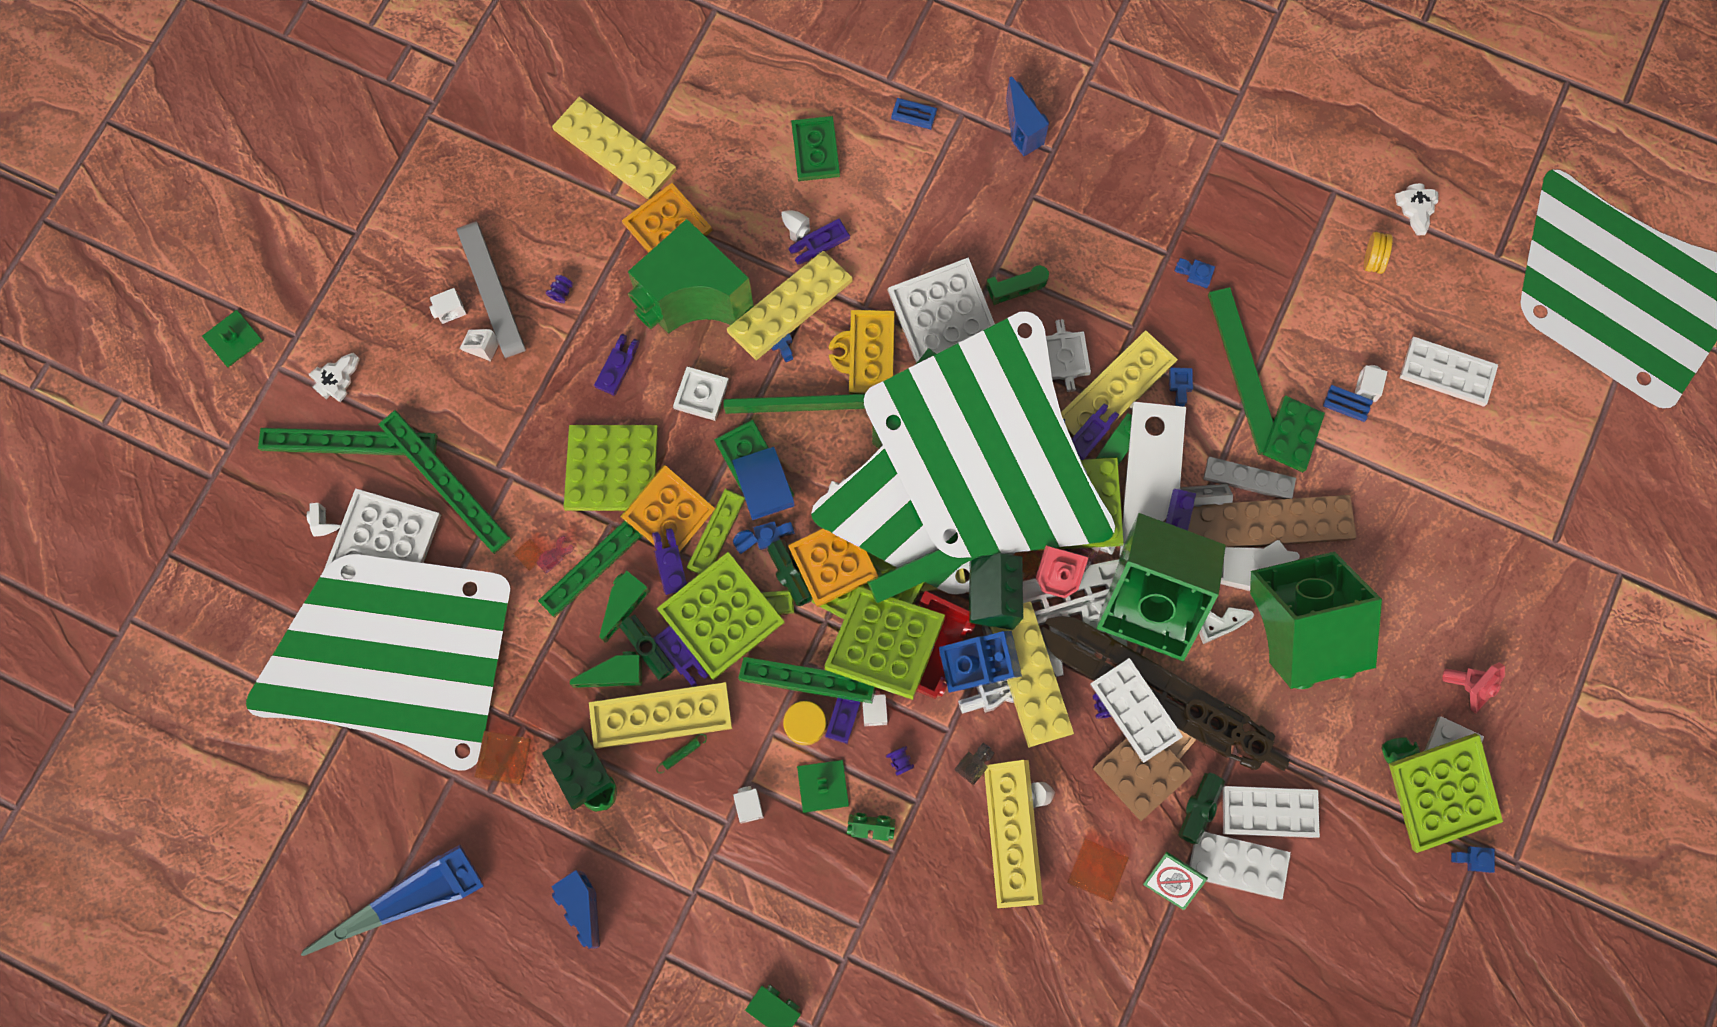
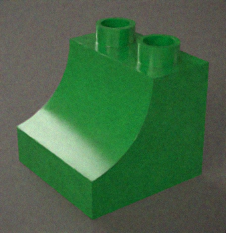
(688, 282)
(1162, 587)
(1317, 619)

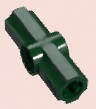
(788, 572)
(638, 637)
(1201, 808)

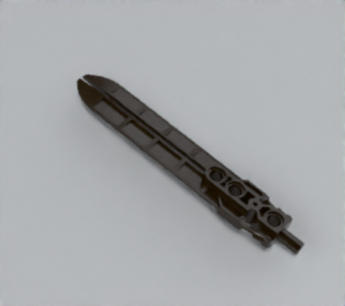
(1209, 707)

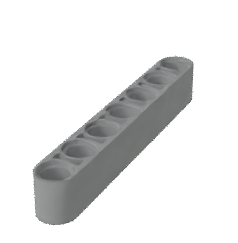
(491, 289)

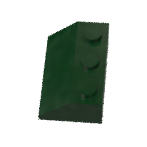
(996, 591)

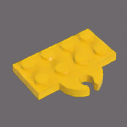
(867, 349)

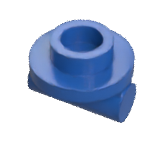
(744, 540)

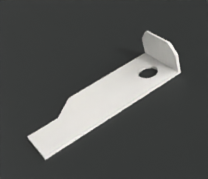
(1152, 463)

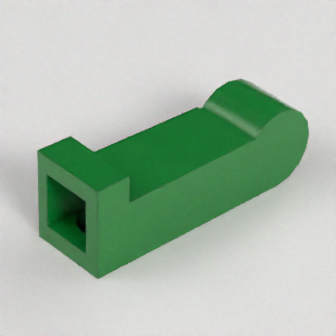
(1017, 285)

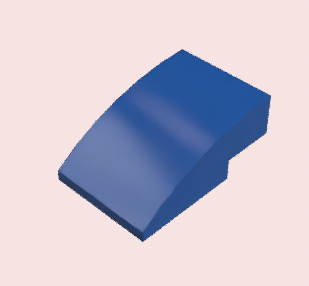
(763, 483)
(980, 661)

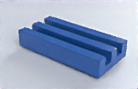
(913, 117)
(1351, 396)

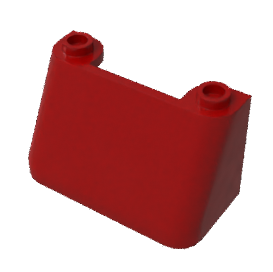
(952, 631)

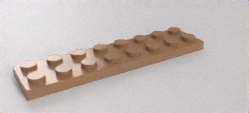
(1273, 520)

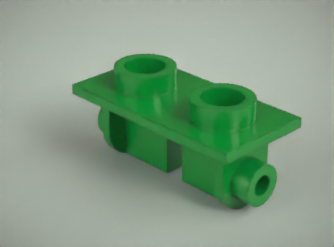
(880, 825)

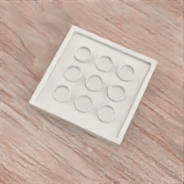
(941, 308)
(383, 530)

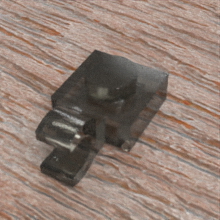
(973, 766)

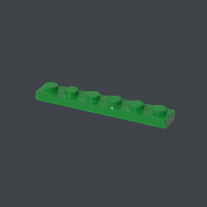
(804, 680)

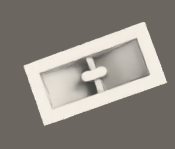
(480, 343)

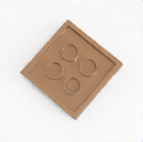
(1138, 783)

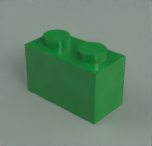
(772, 1009)

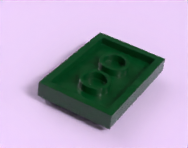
(577, 769)

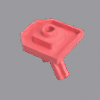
(1060, 571)
(1478, 683)

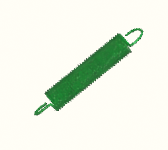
(681, 753)

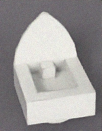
(796, 223)
(317, 519)
(1042, 794)

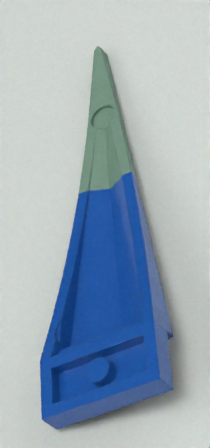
(434, 884)

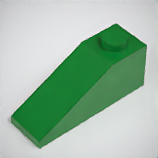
(1119, 442)
(623, 600)
(616, 671)

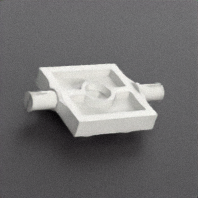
(1067, 355)

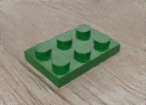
(815, 148)
(1293, 434)

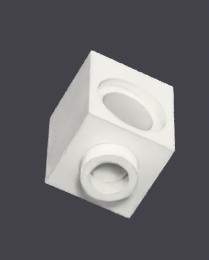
(447, 306)
(1371, 382)
(875, 713)
(748, 805)

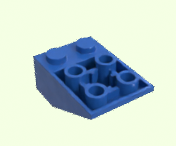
(1026, 123)
(580, 903)

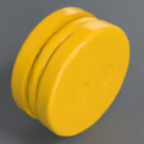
(1378, 252)
(804, 723)

